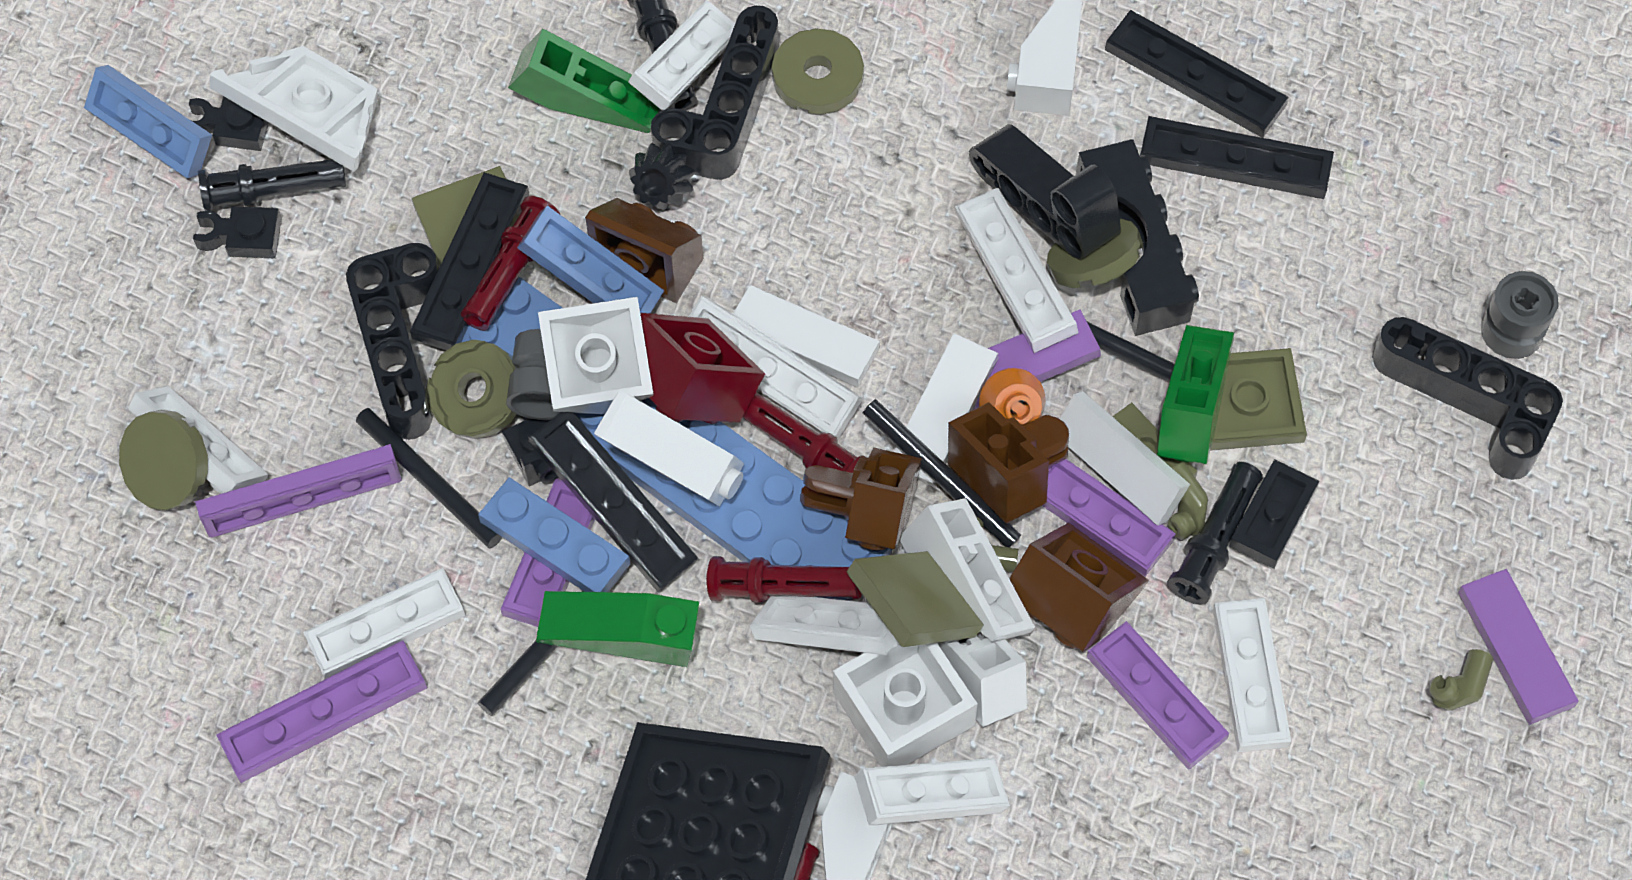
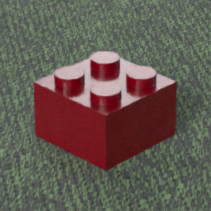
(697, 370)

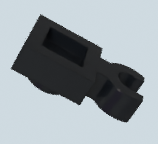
(230, 124)
(246, 234)

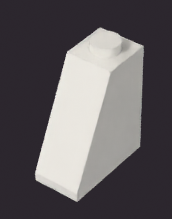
(670, 449)

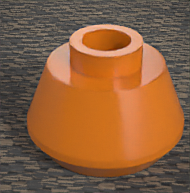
(1008, 387)

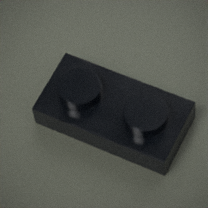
(1274, 514)

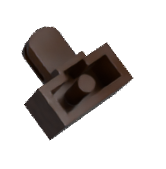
(1006, 460)
(872, 498)

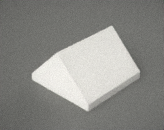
(594, 354)

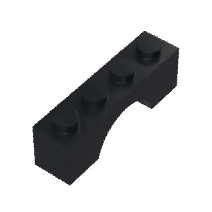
(1156, 287)

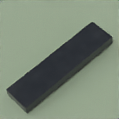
(1196, 73)
(1237, 157)
(468, 258)
(613, 499)

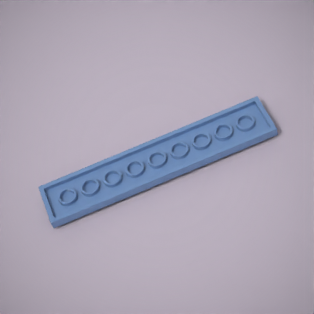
(763, 513)

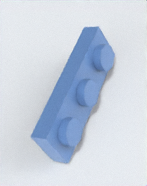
(147, 121)
(585, 262)
(553, 538)

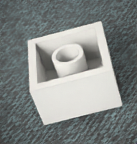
(904, 701)

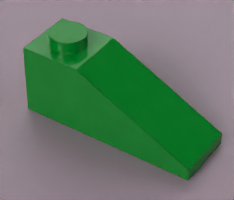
(579, 84)
(1195, 395)
(620, 624)

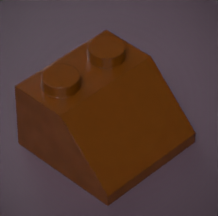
(650, 244)
(1075, 586)

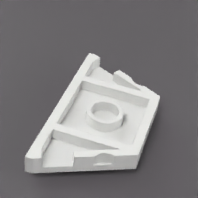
(307, 100)

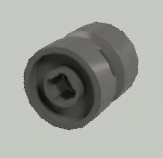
(1519, 314)
(529, 383)

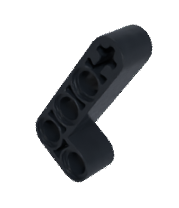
(730, 91)
(1070, 209)
(392, 345)
(1464, 391)

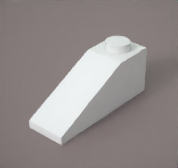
(1048, 62)
(969, 561)
(991, 674)
(848, 840)

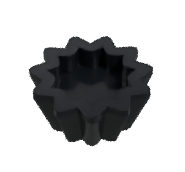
(661, 176)

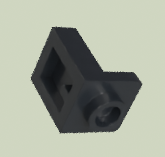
(529, 461)

